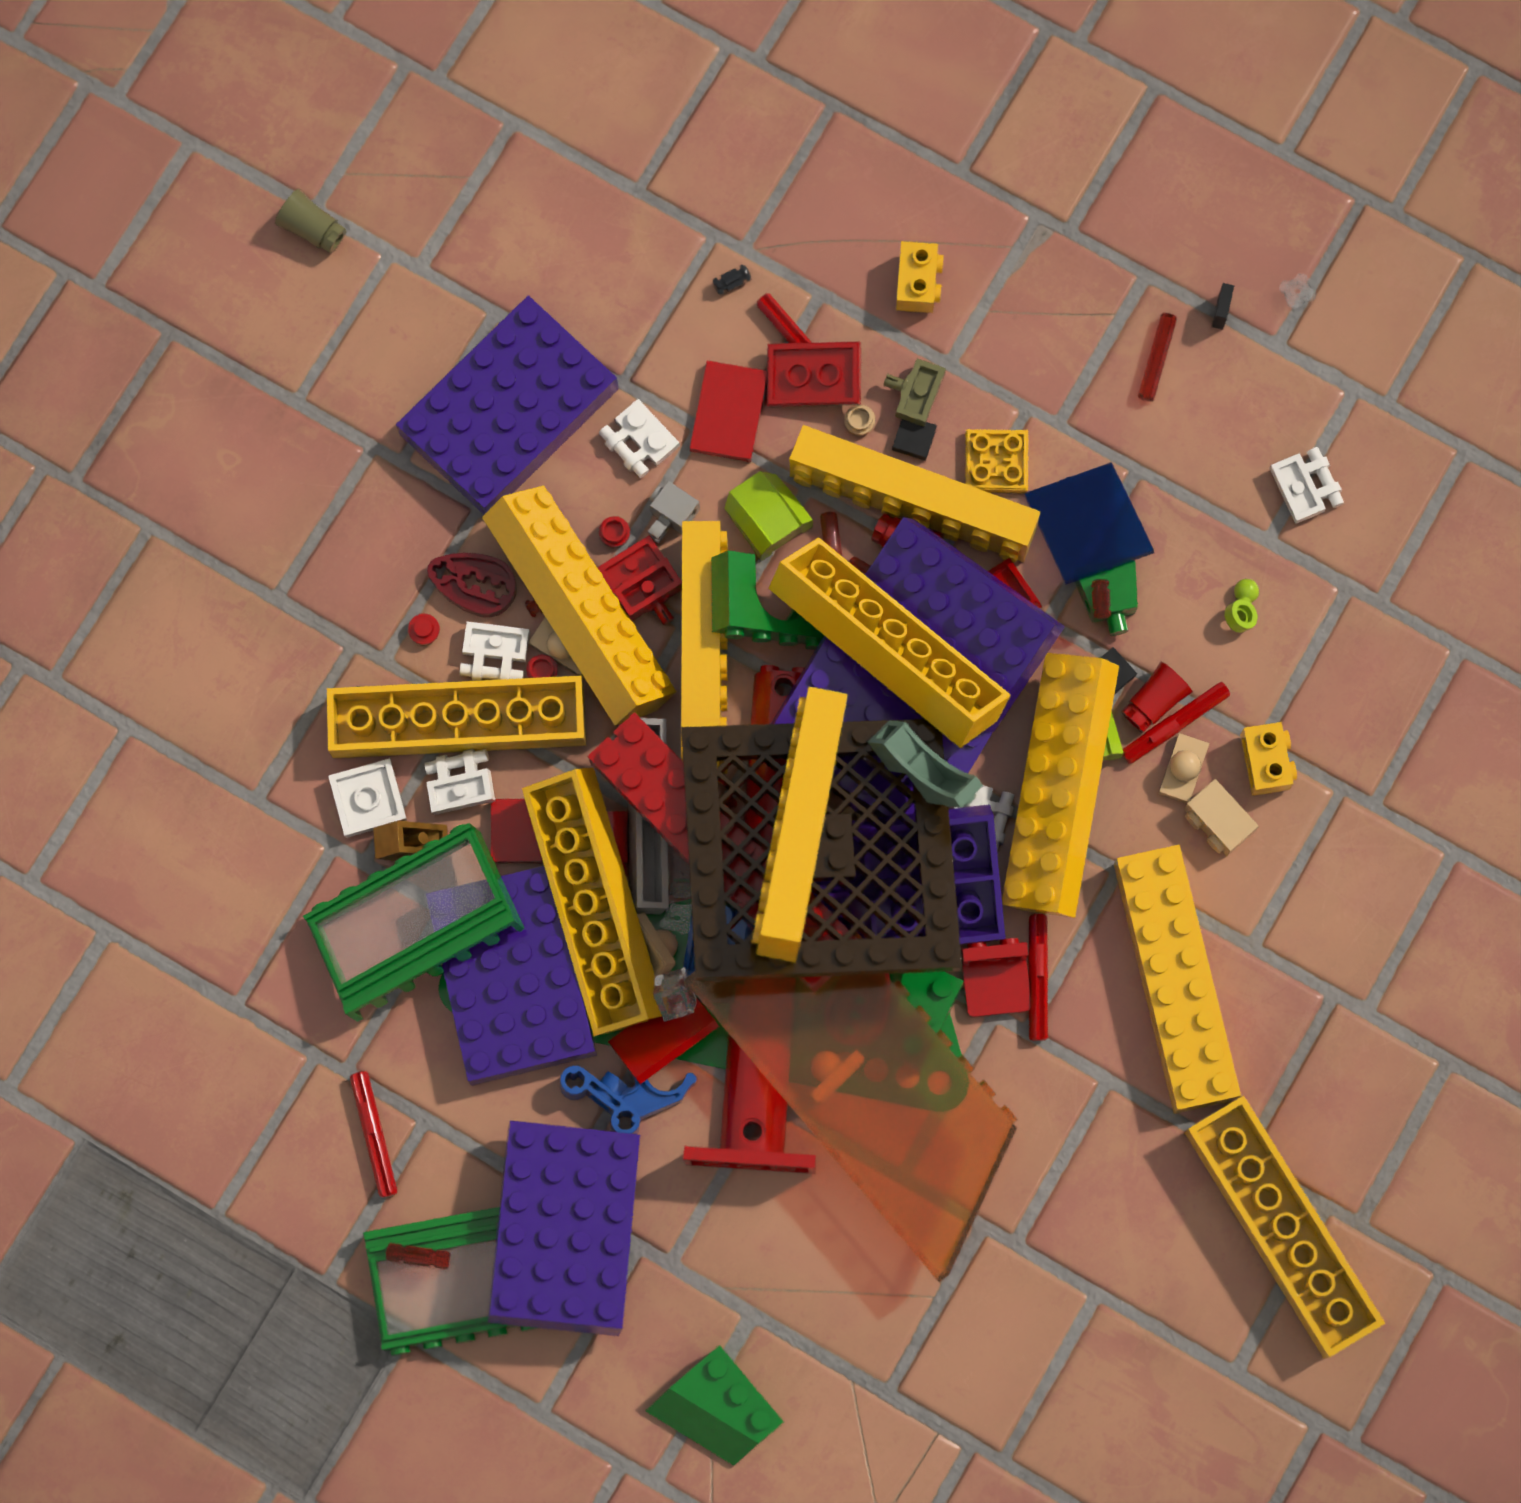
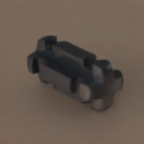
(731, 279)

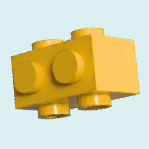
(918, 277)
(1266, 758)

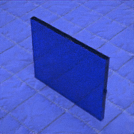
(1089, 523)

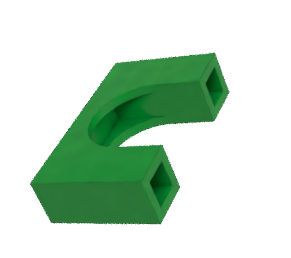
(739, 611)

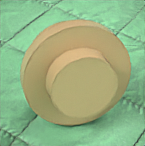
(859, 420)

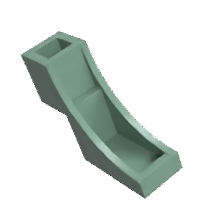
(932, 776)

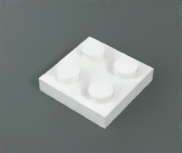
(367, 797)

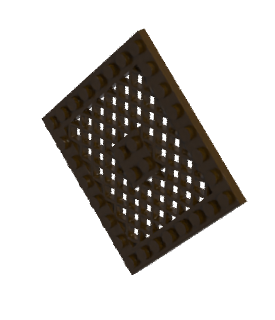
(834, 862)

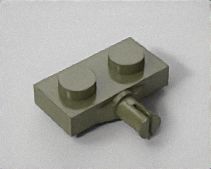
(917, 391)

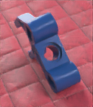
(622, 1100)

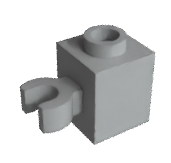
(671, 508)

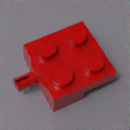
(642, 580)

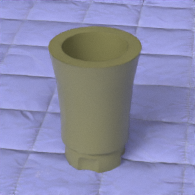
(310, 222)

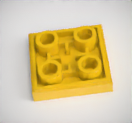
(997, 460)

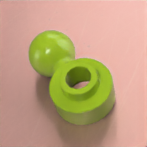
(1241, 613)

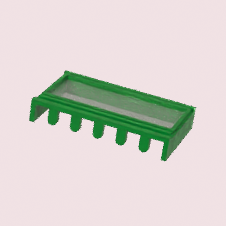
(412, 919)
(431, 1303)

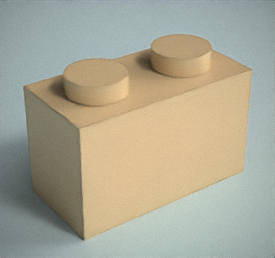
(1220, 818)

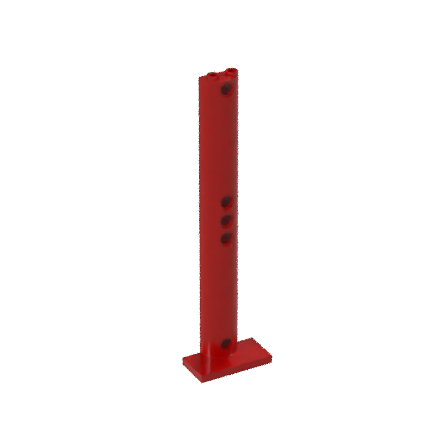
(747, 1092)

